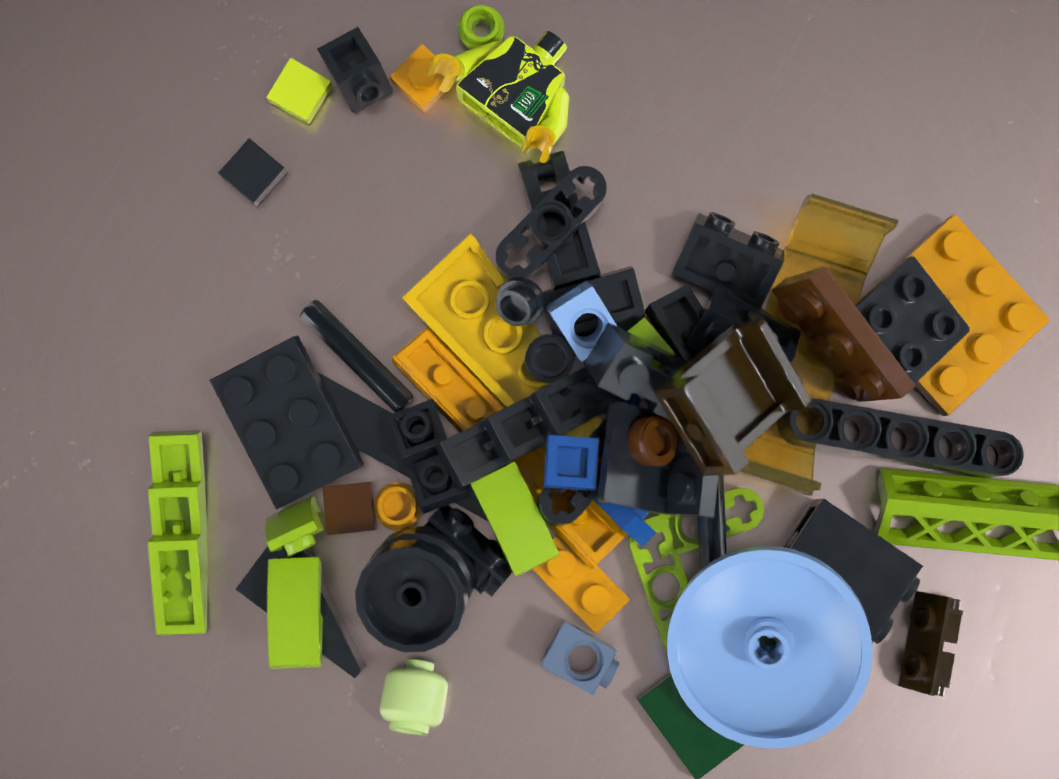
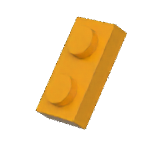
(583, 589)

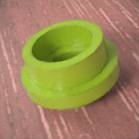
(480, 15)

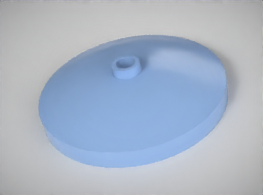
(777, 691)

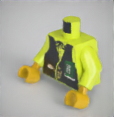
(512, 88)

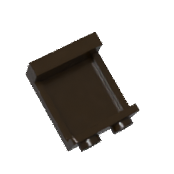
(731, 396)

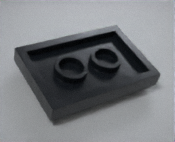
(286, 422)

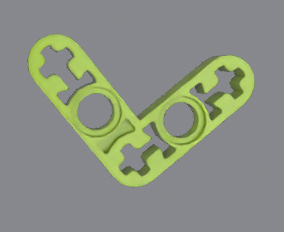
(676, 543)

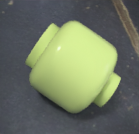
(414, 698)

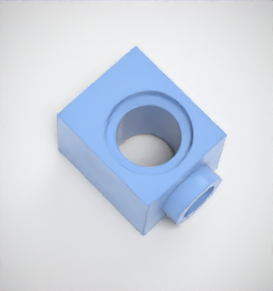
(574, 304)

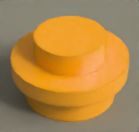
(397, 506)

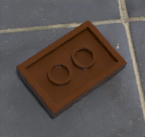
(841, 337)

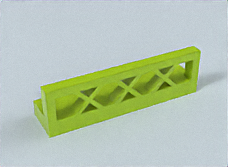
(975, 501)

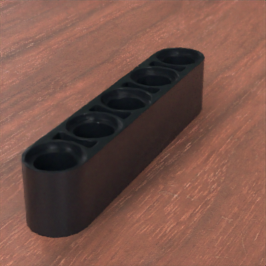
(921, 434)

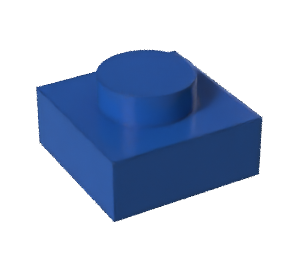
(571, 462)
(630, 521)

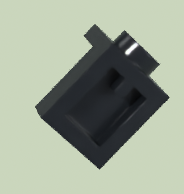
(356, 70)

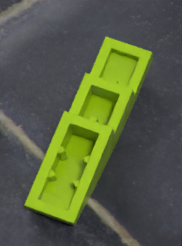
(178, 532)

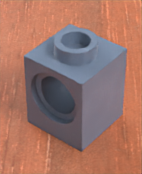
(563, 642)

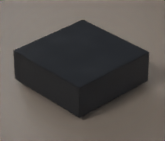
(252, 172)

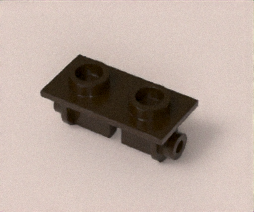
(932, 623)

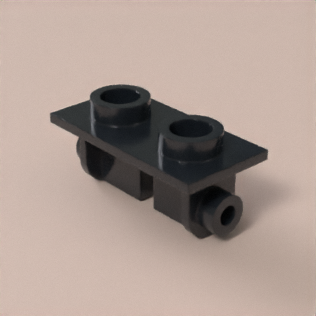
(486, 555)

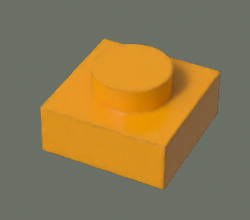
(413, 81)

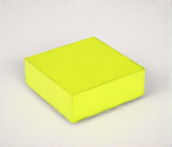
(299, 91)

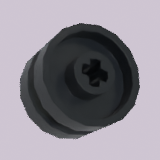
(414, 589)

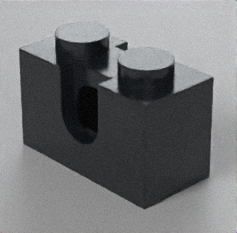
(623, 366)

